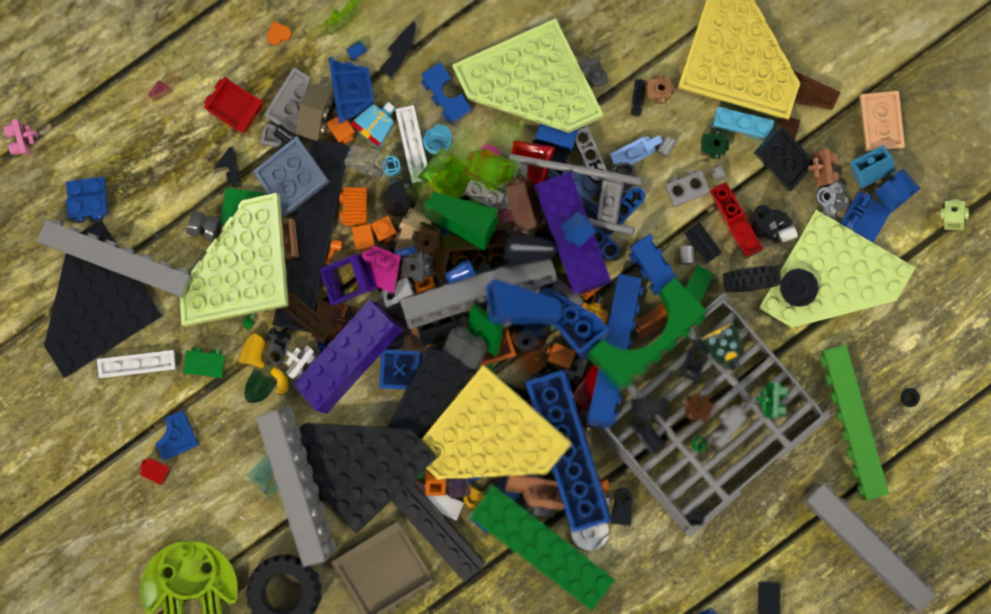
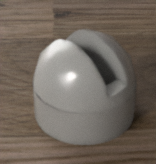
(718, 173)

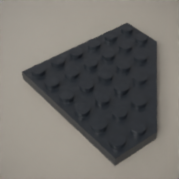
(94, 310)
(433, 389)
(363, 466)

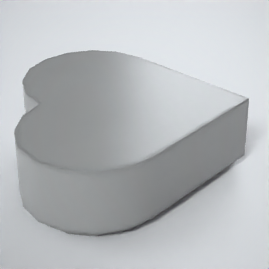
(267, 136)

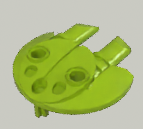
(188, 579)

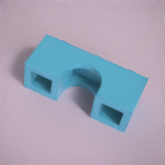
(733, 121)

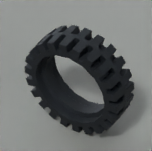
(752, 278)

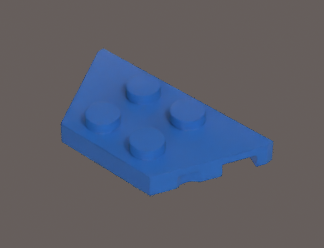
(350, 88)

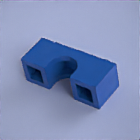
(453, 108)

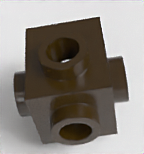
(426, 238)

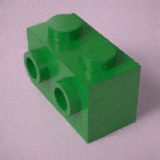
(205, 364)

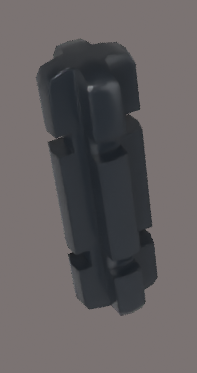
(637, 99)

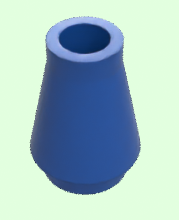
(460, 272)

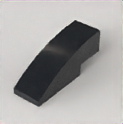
(399, 51)

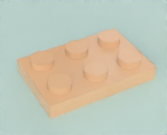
(882, 120)

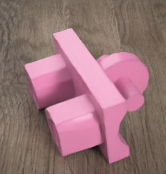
(16, 129)

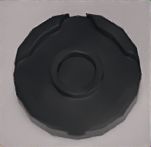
(799, 287)

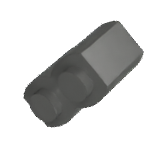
(466, 347)

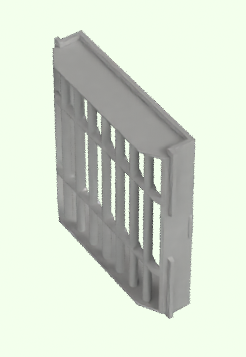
(689, 455)

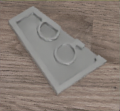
(287, 102)

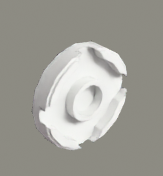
(592, 537)

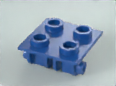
(865, 216)

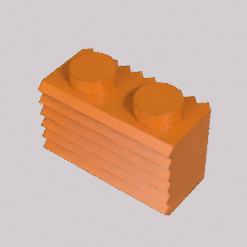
(354, 206)

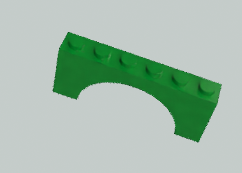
(624, 365)

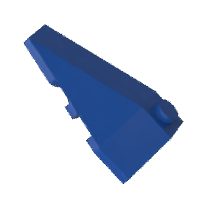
(578, 326)

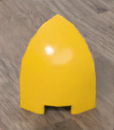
(252, 351)

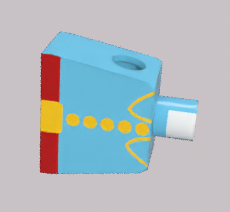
(375, 124)

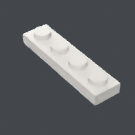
(411, 141)
(136, 364)

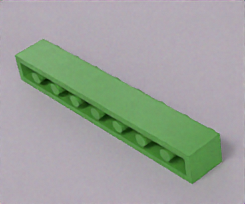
(854, 422)

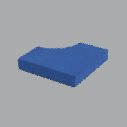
(178, 436)

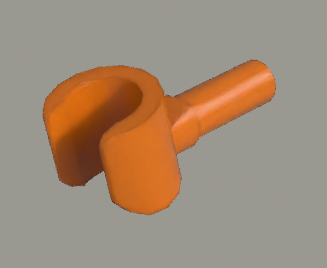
(335, 245)

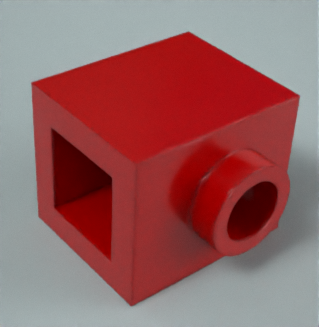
(154, 470)

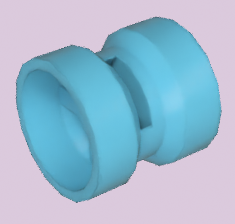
(393, 168)

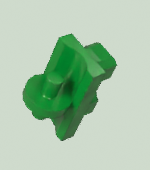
(770, 400)

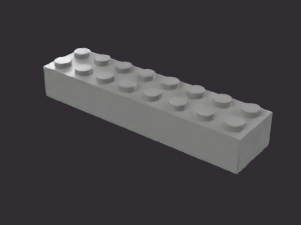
(296, 485)
(868, 547)

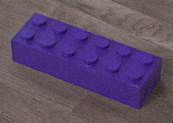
(582, 263)
(347, 357)

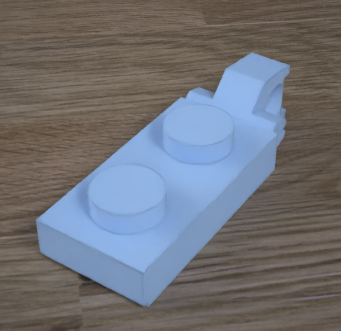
(636, 150)

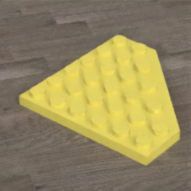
(739, 60)
(492, 434)

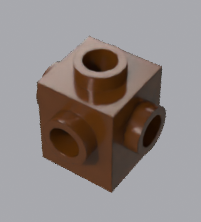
(705, 407)

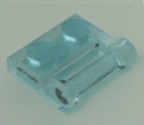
(261, 475)

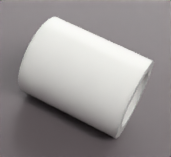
(787, 234)

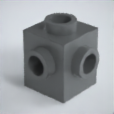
(417, 267)

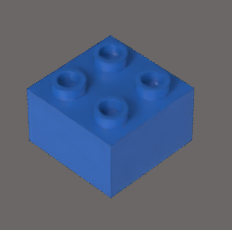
(397, 368)

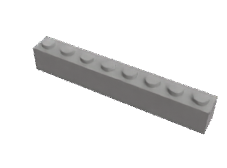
(114, 258)
(460, 296)

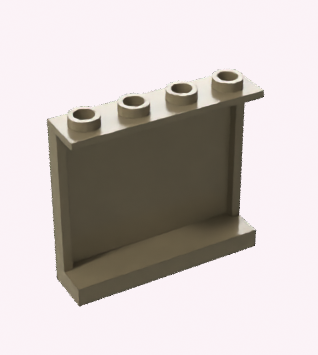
(384, 571)

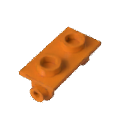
(651, 322)

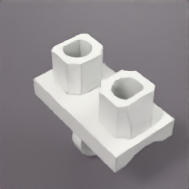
(306, 355)

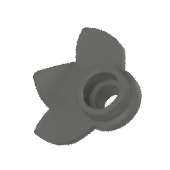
(835, 199)

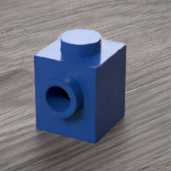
(577, 229)

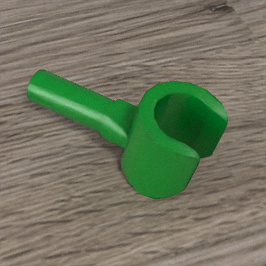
(248, 323)

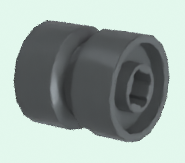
(204, 226)

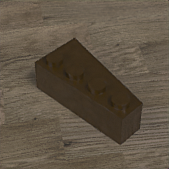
(455, 249)

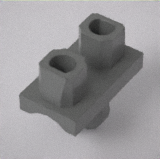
(593, 72)

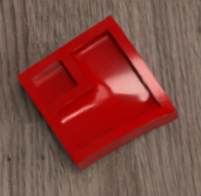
(537, 151)

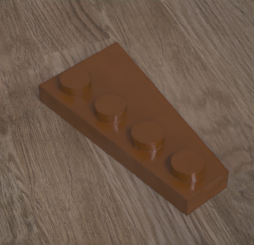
(815, 93)

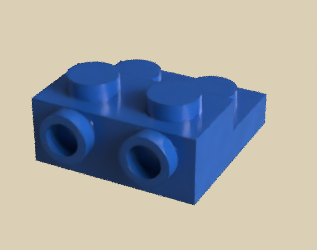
(87, 199)

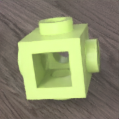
(954, 214)

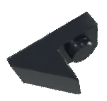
(229, 162)

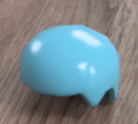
(436, 138)

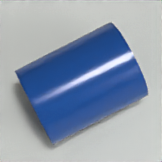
(356, 50)

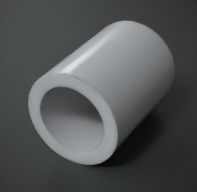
(666, 146)
(687, 254)

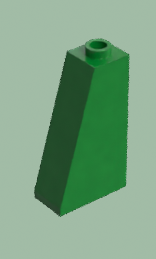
(463, 218)

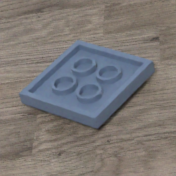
(292, 175)

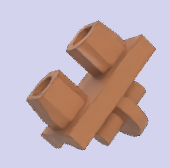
(823, 169)

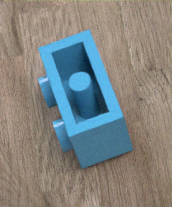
(872, 166)

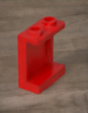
(233, 105)

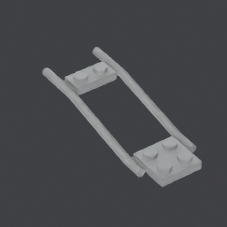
(610, 194)

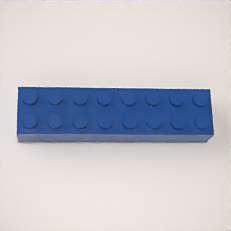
(576, 468)

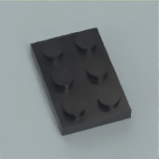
(784, 157)

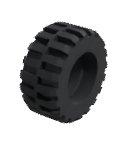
(283, 565)

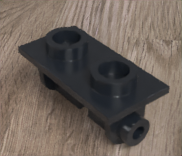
(703, 242)

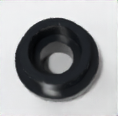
(916, 397)

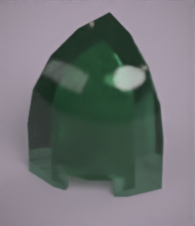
(258, 387)

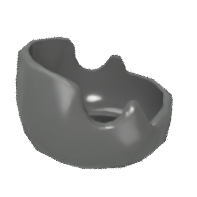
(626, 169)

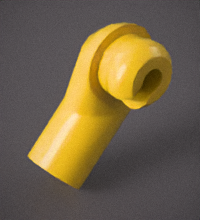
(282, 381)

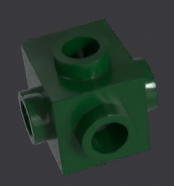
(709, 149)

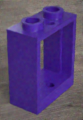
(362, 273)

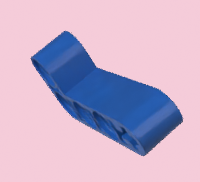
(605, 233)

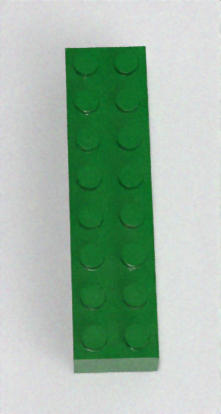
(541, 547)

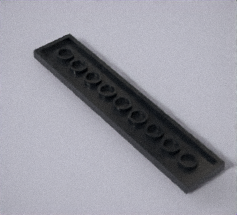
(314, 229)

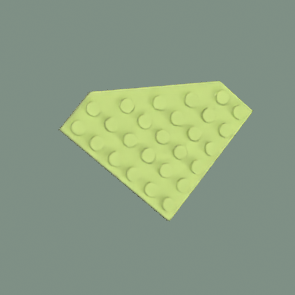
(532, 79)
(241, 267)
(848, 270)

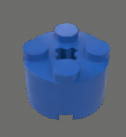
(897, 190)

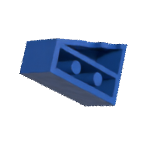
(651, 264)

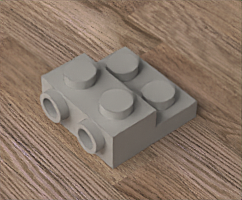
(730, 421)

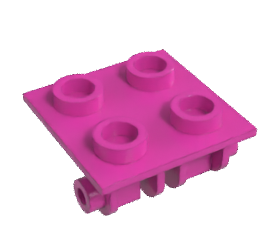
(383, 266)

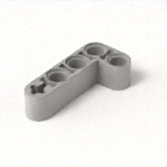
(588, 146)

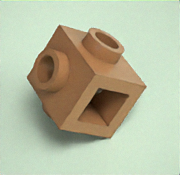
(655, 94)

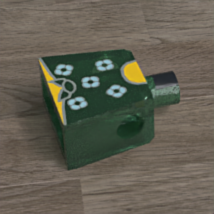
(724, 346)

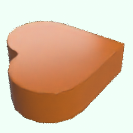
(278, 33)

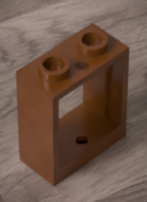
(523, 203)

